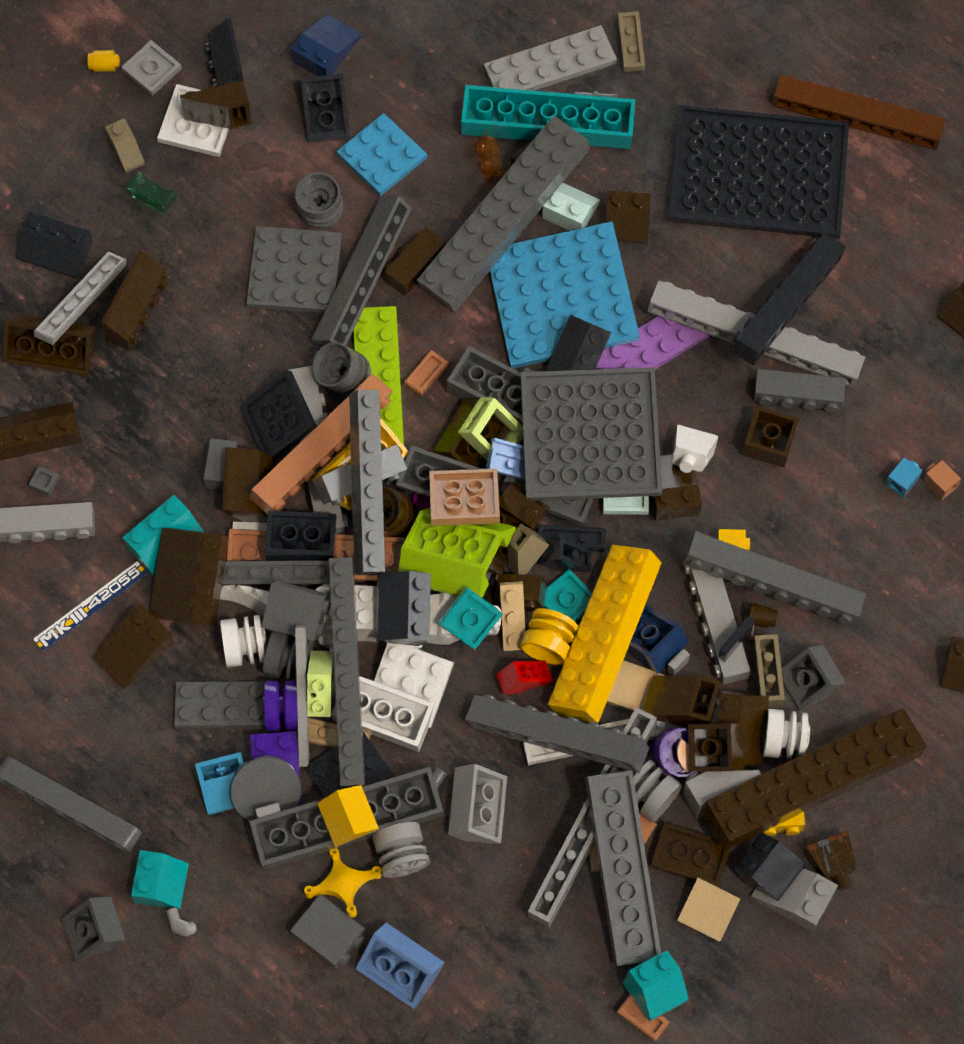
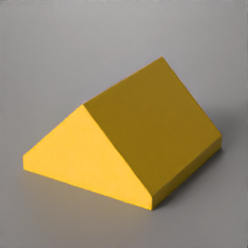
(347, 815)

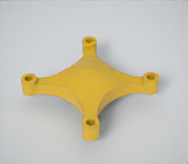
(343, 882)

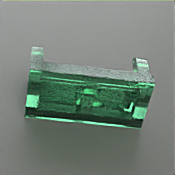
(151, 193)

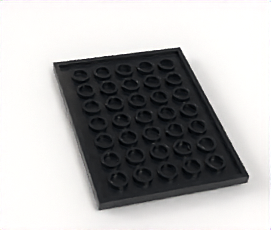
(759, 171)

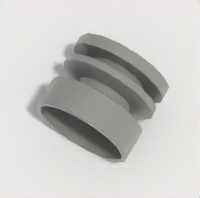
(654, 793)
(401, 849)

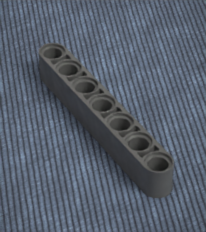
(68, 804)

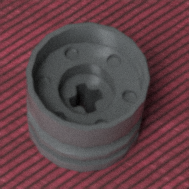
(317, 190)
(340, 368)
(282, 655)

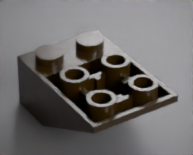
(218, 106)
(517, 509)
(683, 699)

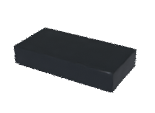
(736, 638)

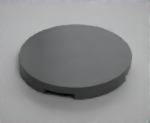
(264, 783)

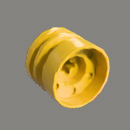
(549, 636)

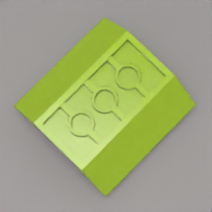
(453, 553)

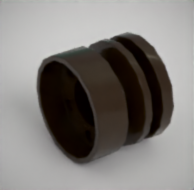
(401, 512)

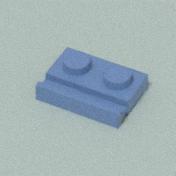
(507, 458)

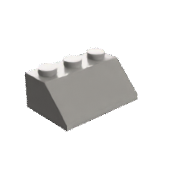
(477, 804)

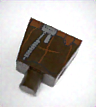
(833, 859)

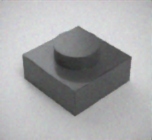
(44, 481)

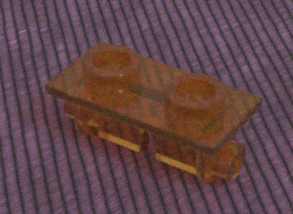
(488, 149)

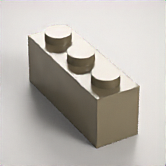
(769, 669)

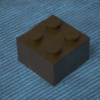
(770, 436)

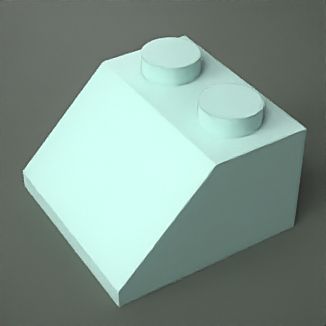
(570, 208)

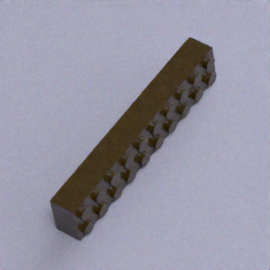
(813, 778)

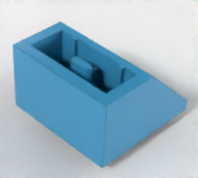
(215, 781)

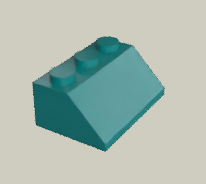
(145, 538)

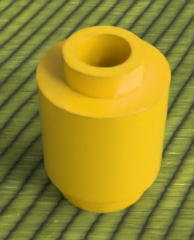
(103, 61)

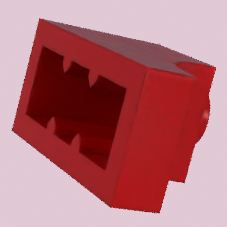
(524, 676)

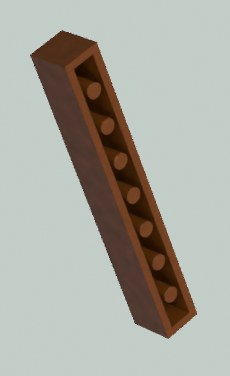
(860, 112)

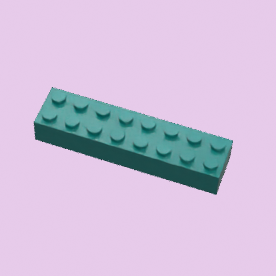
(525, 113)

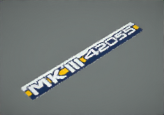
(90, 606)

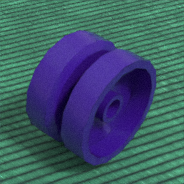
(278, 706)

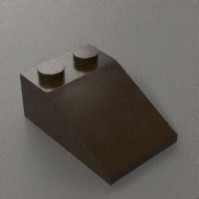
(679, 492)
(133, 646)

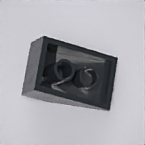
(325, 108)

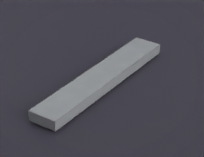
(80, 298)
(301, 672)

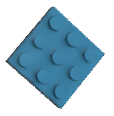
(381, 154)

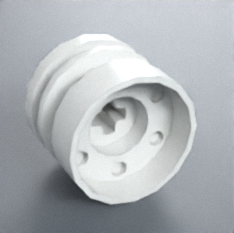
(243, 641)
(786, 734)

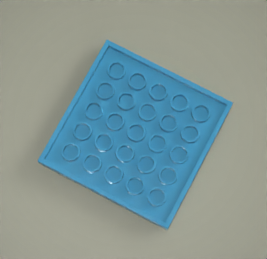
(558, 277)

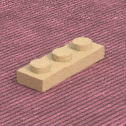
(513, 615)

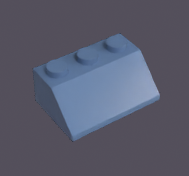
(399, 965)

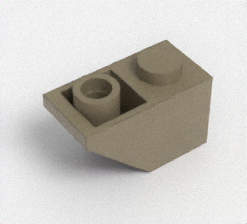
(524, 550)

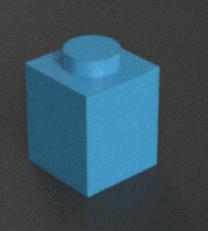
(904, 477)

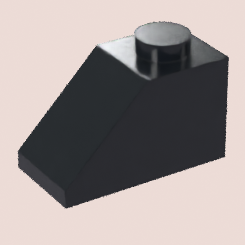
(566, 555)

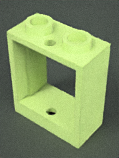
(478, 419)
(320, 684)

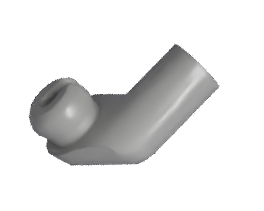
(178, 925)

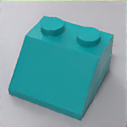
(159, 880)
(657, 985)

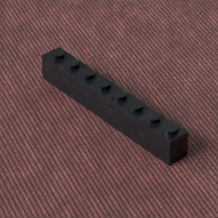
(788, 299)

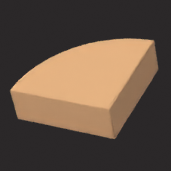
(683, 754)

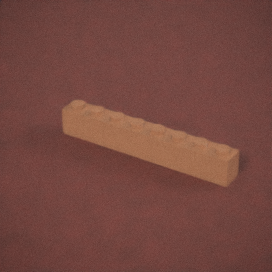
(312, 453)

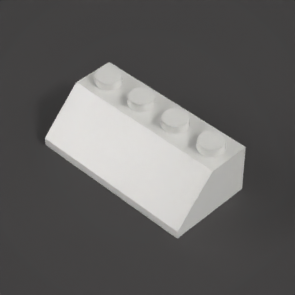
(393, 714)

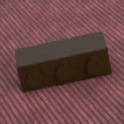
(413, 260)

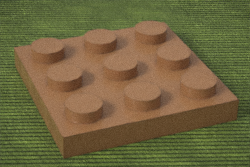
(464, 497)

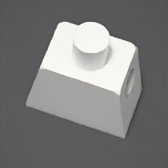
(692, 448)

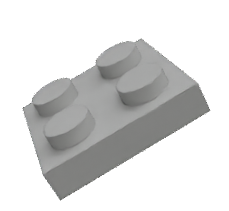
(151, 68)

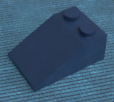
(324, 46)
(656, 640)

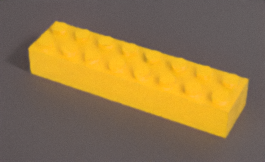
(604, 633)

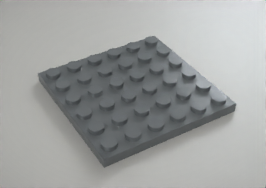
(591, 434)

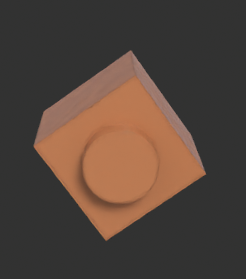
(941, 479)

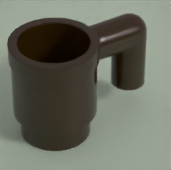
(763, 617)

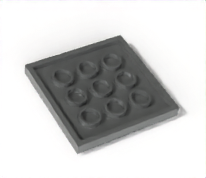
(294, 269)

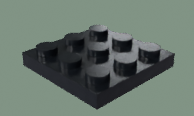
(278, 415)
(326, 769)

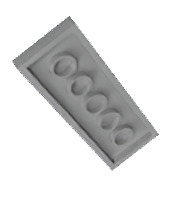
(552, 61)

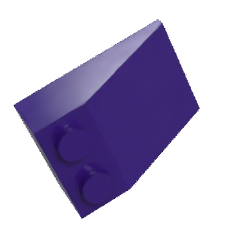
(279, 745)

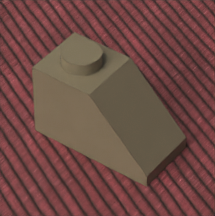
(124, 145)

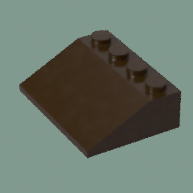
(189, 576)

